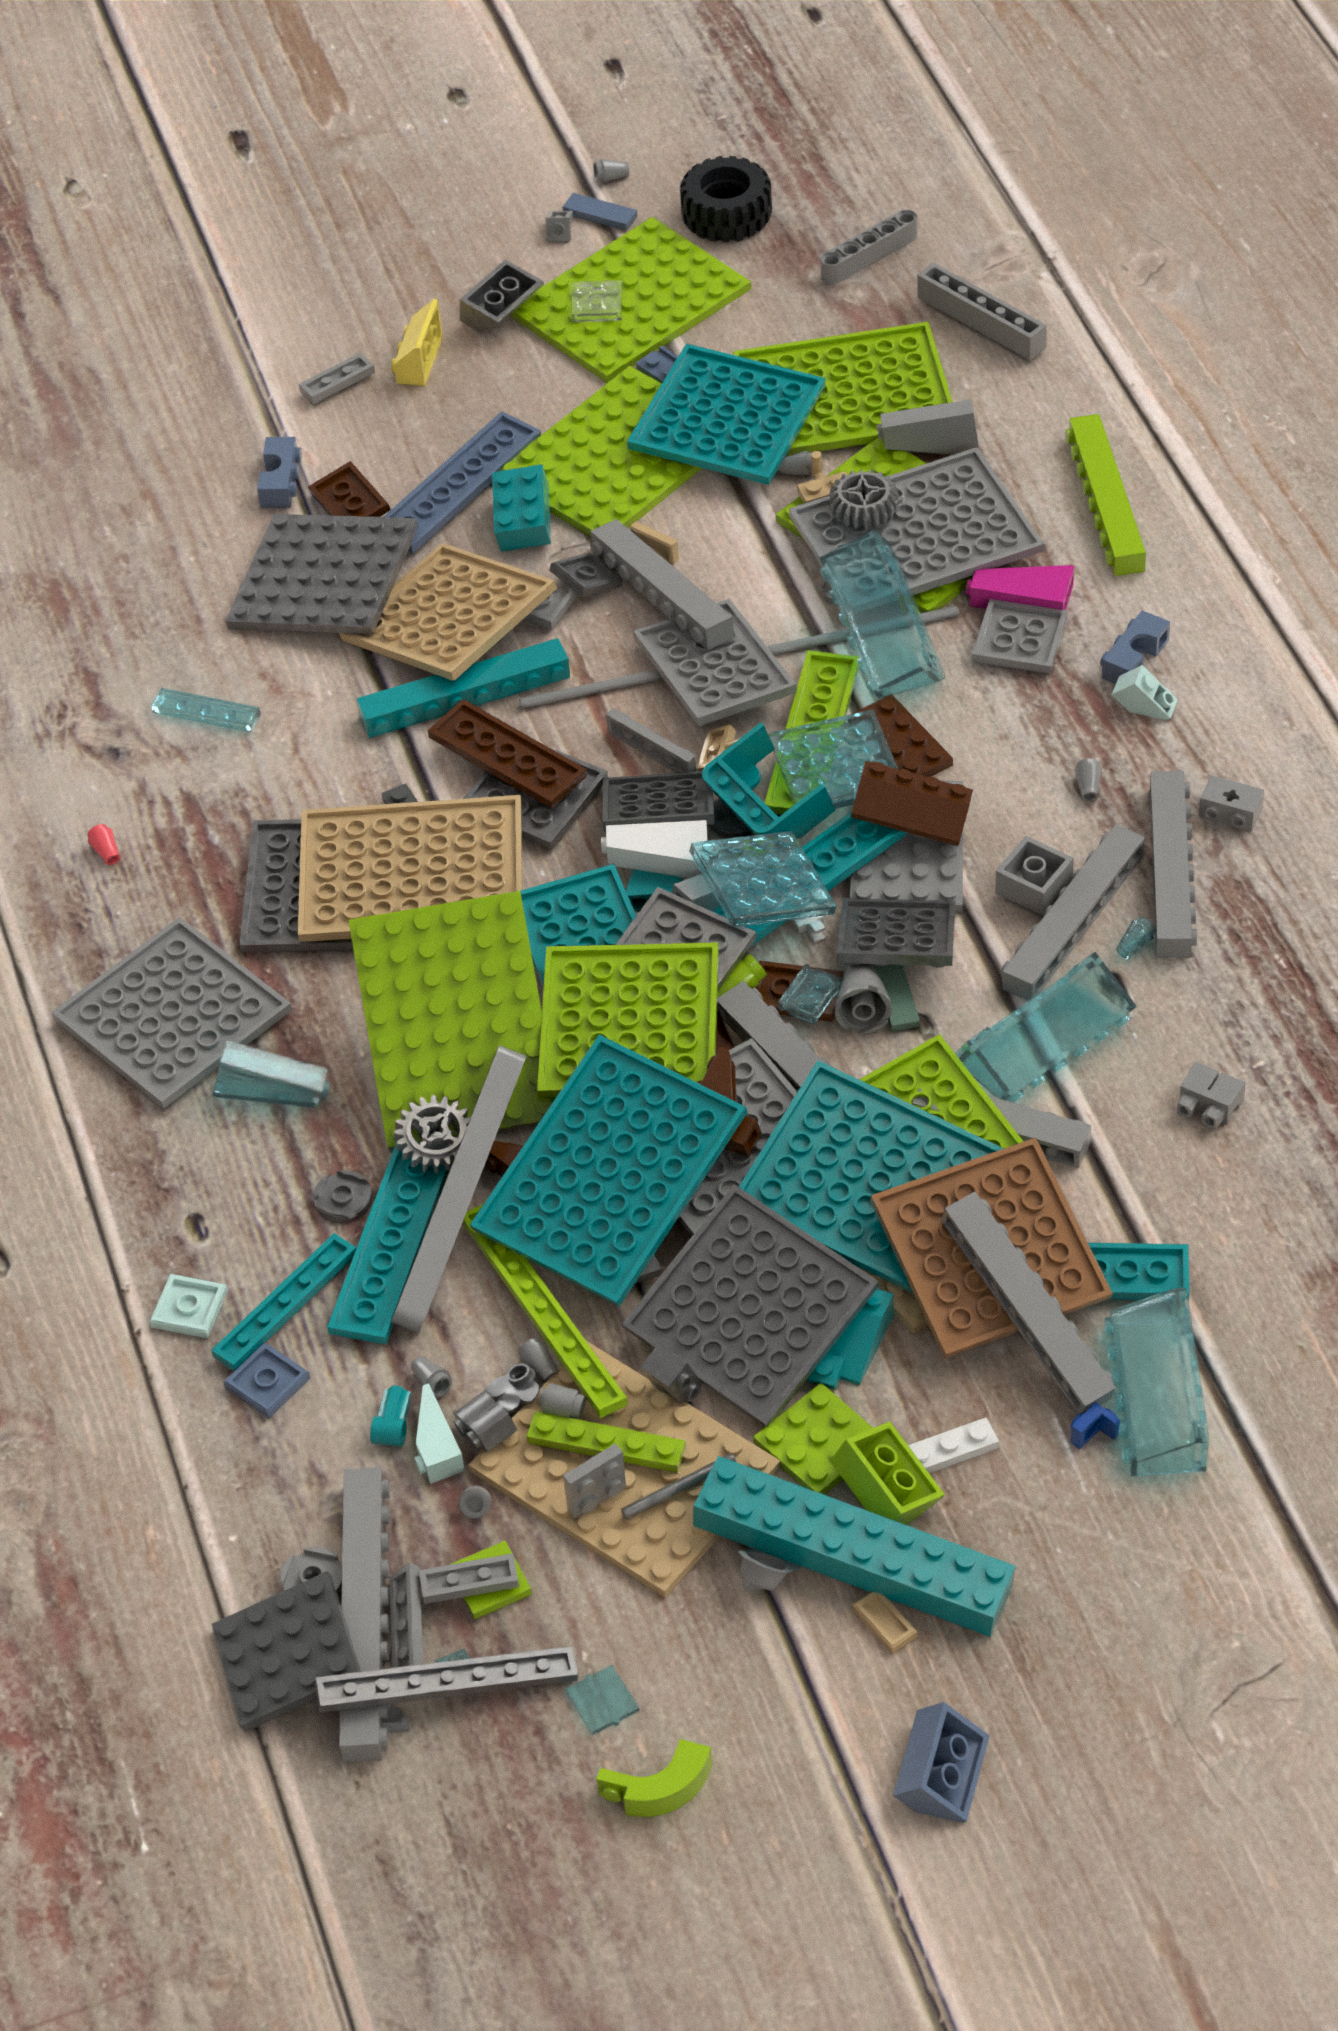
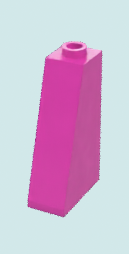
(1025, 585)

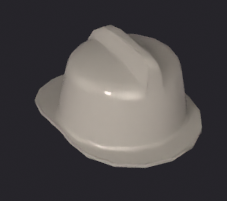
(763, 1570)

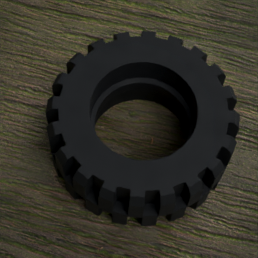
(726, 199)

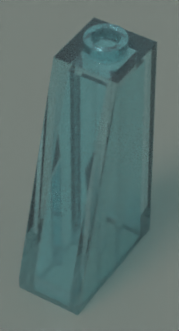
(268, 1078)

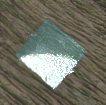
(602, 1699)

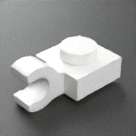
(812, 925)

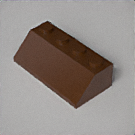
(911, 803)

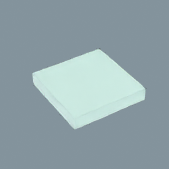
(188, 1306)

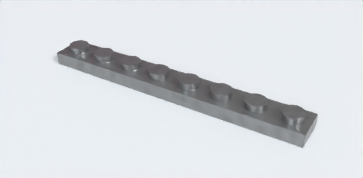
(445, 1679)

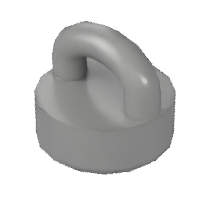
(475, 1502)

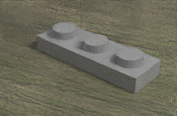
(336, 378)
(468, 1578)

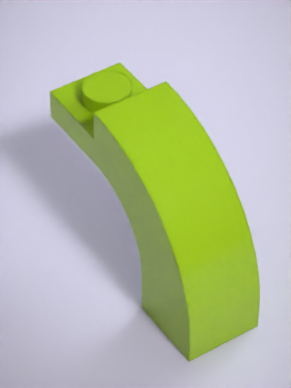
(664, 1790)

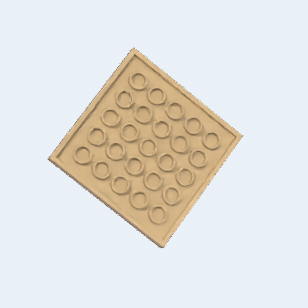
(452, 610)

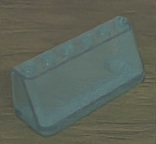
(881, 616)
(1047, 1030)
(1158, 1385)

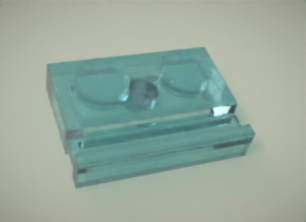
(810, 993)

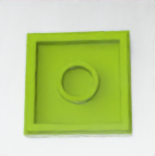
(488, 1602)

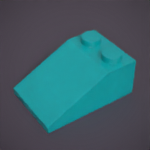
(864, 1336)

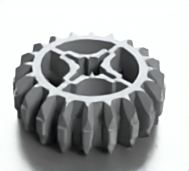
(863, 499)

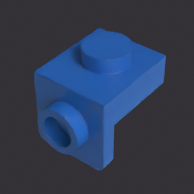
(1095, 1419)

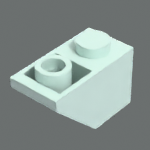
(1144, 694)

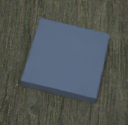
(266, 1380)

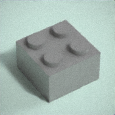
(1034, 875)

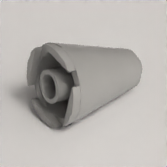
(862, 1000)

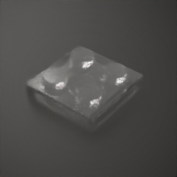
(597, 301)

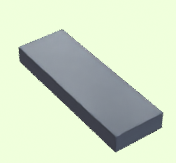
(600, 211)

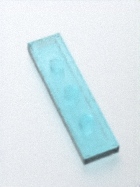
(206, 710)

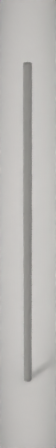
(654, 675)

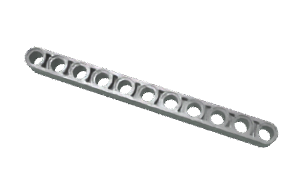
(458, 1189)

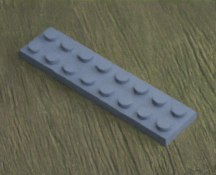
(463, 476)

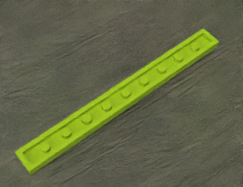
(551, 1323)

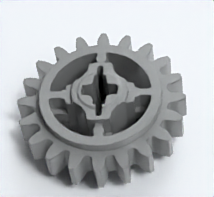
(431, 1120)

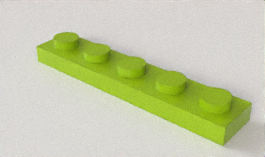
(592, 1438)

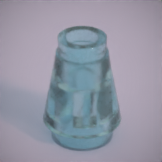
(1136, 936)

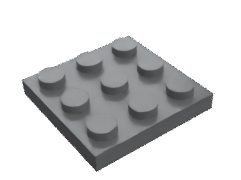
(1020, 636)

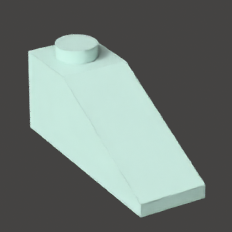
(436, 1446)

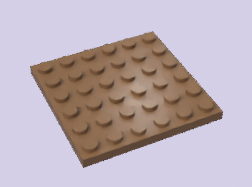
(1038, 1221)

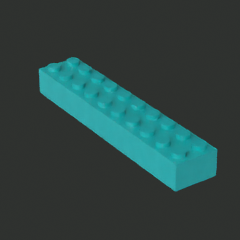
(854, 1545)

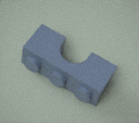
(282, 469)
(1143, 635)

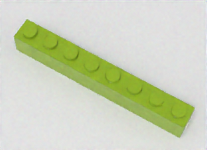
(1106, 495)

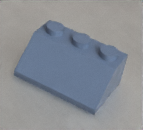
(941, 1763)

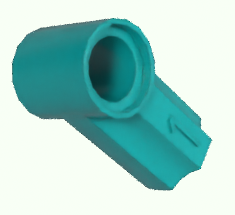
(391, 1423)

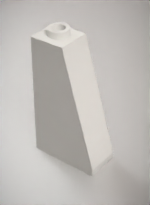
(655, 846)

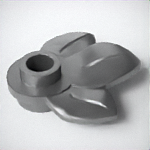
(515, 1387)

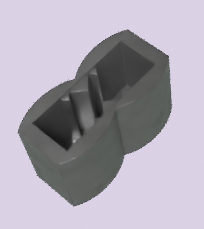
(484, 1422)

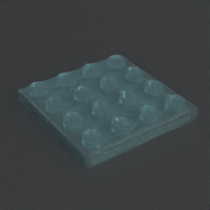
(830, 754)
(762, 878)

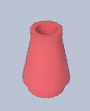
(103, 842)

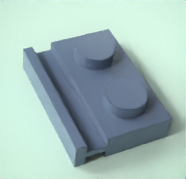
(657, 364)

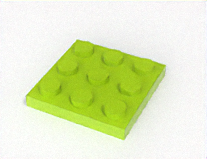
(809, 1437)

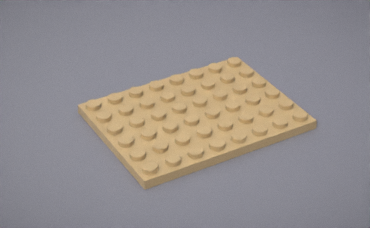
(404, 859)
(656, 1544)

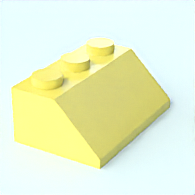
(418, 346)

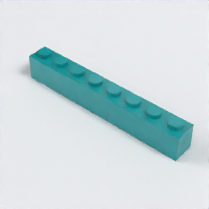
(479, 684)

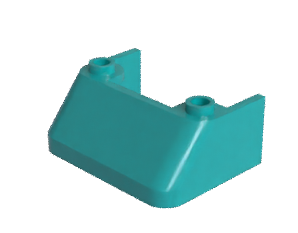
(734, 777)

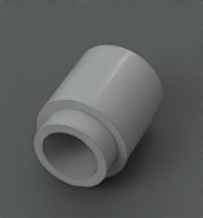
(562, 1401)

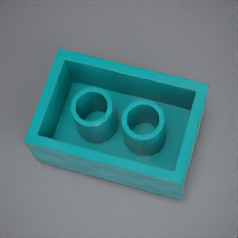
(521, 508)

